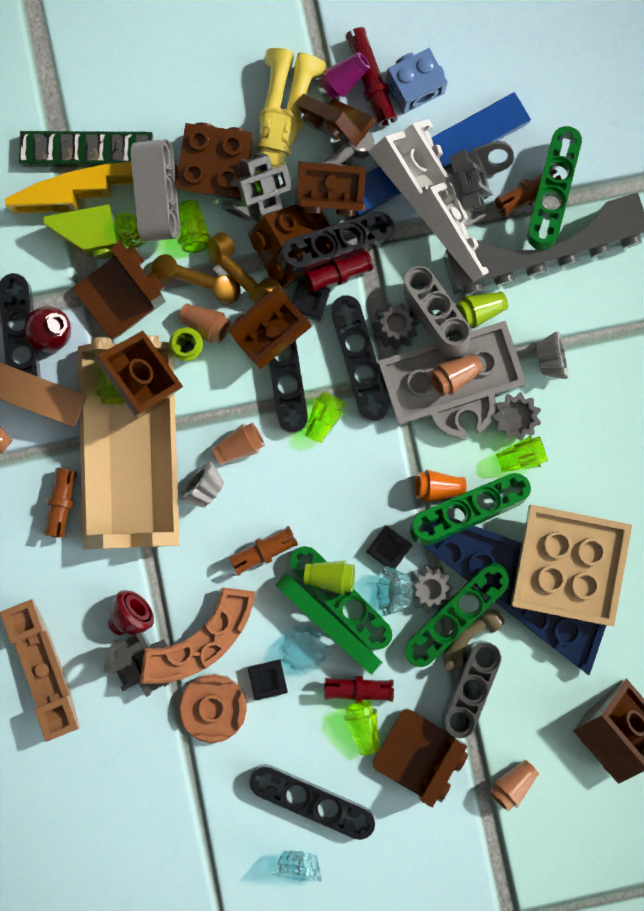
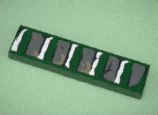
(77, 147)

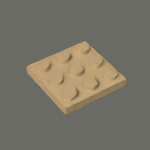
(571, 565)

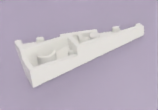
(416, 171)

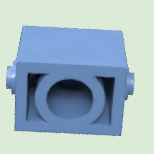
(416, 80)

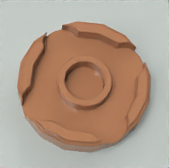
(212, 708)

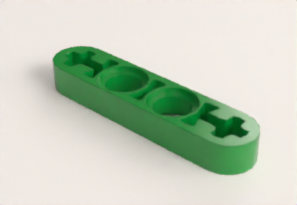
(553, 187)
(468, 505)
(337, 601)
(460, 618)
(328, 623)

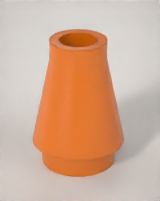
(438, 486)

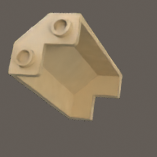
(126, 464)

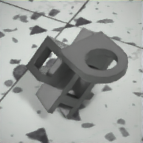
(472, 170)
(251, 203)
(122, 660)

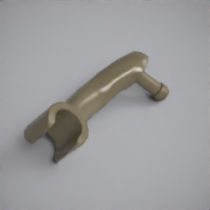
(455, 654)

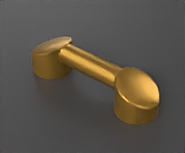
(220, 250)
(225, 287)

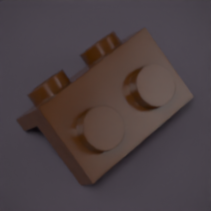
(335, 119)
(330, 187)
(268, 327)

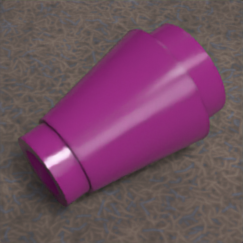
(344, 75)

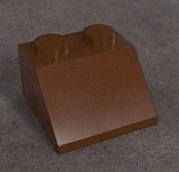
(139, 373)
(616, 731)

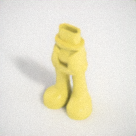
(280, 125)

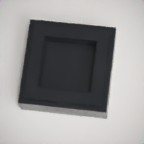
(308, 303)
(389, 548)
(267, 679)

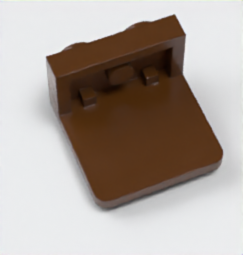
(211, 159)
(277, 228)
(120, 291)
(420, 756)

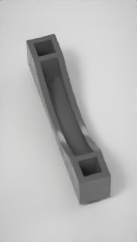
(614, 225)

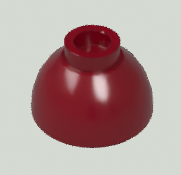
(47, 329)
(130, 614)

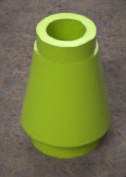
(482, 307)
(183, 337)
(332, 576)

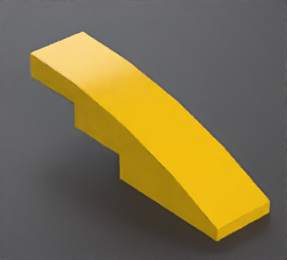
(64, 190)

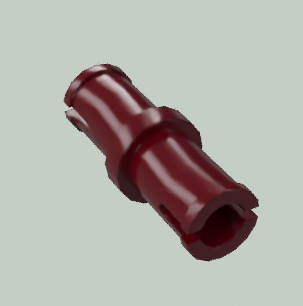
(338, 271)
(358, 689)

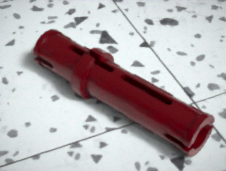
(375, 89)

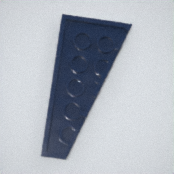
(475, 548)

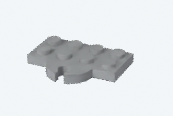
(414, 396)

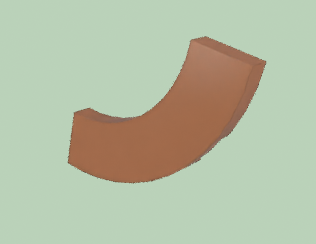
(205, 646)

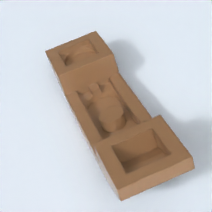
(40, 395)
(42, 669)

